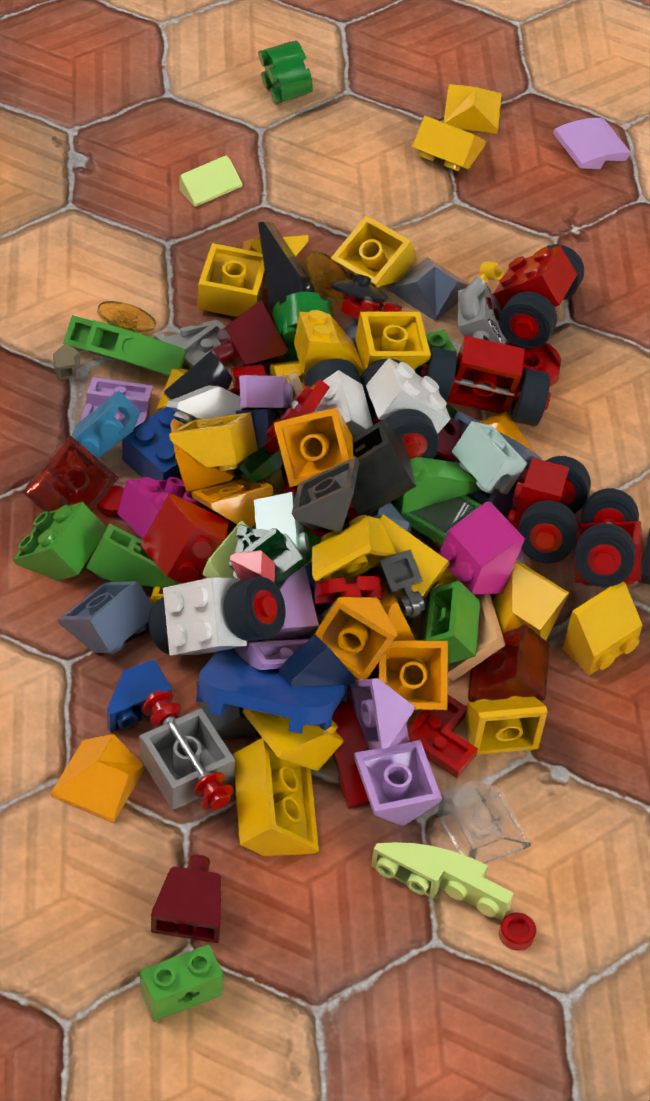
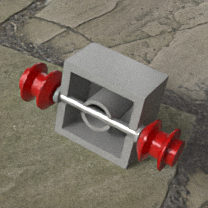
(185, 755)

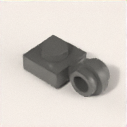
(400, 574)

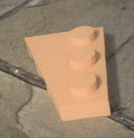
(488, 638)

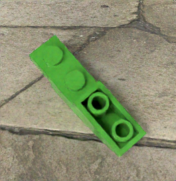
(124, 346)

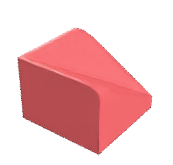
(252, 565)

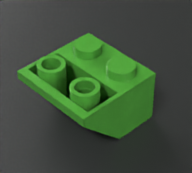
(61, 542)
(453, 617)

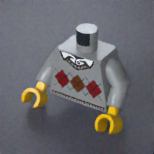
(479, 308)

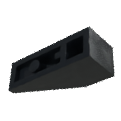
(281, 267)

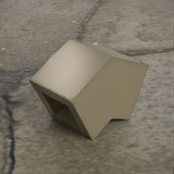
(65, 362)

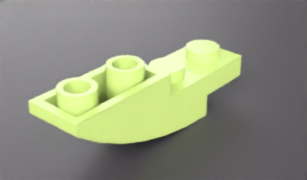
(433, 868)

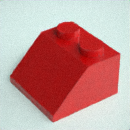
(183, 539)

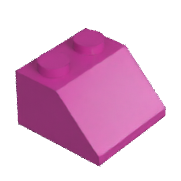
(482, 550)

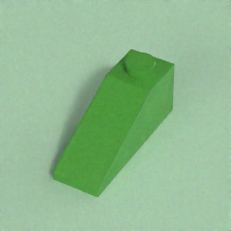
(435, 483)
(123, 559)

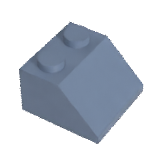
(109, 616)

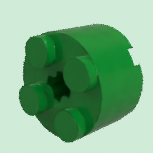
(285, 71)
(287, 315)

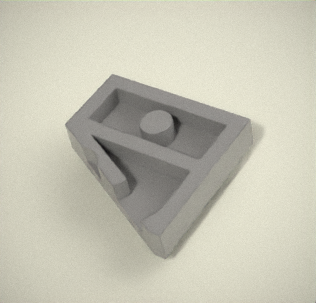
(196, 339)

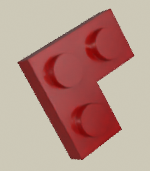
(308, 400)
(438, 740)

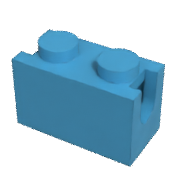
(102, 430)

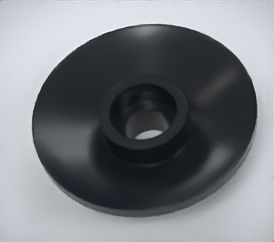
(360, 288)

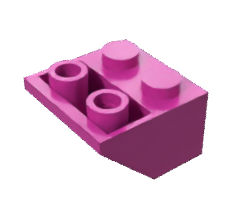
(145, 498)

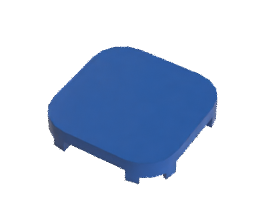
(234, 682)

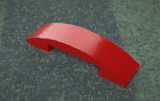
(354, 741)

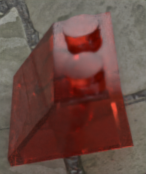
(70, 478)
(514, 669)

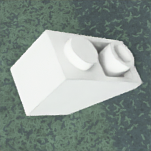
(205, 403)

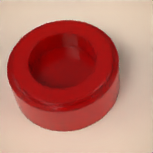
(111, 501)
(517, 931)

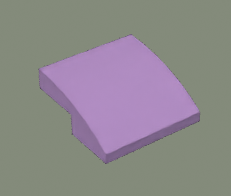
(591, 142)
(103, 389)
(269, 654)

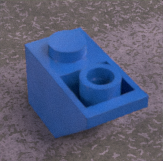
(131, 693)

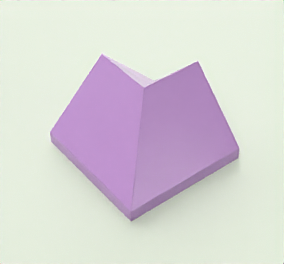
(381, 713)
(398, 781)

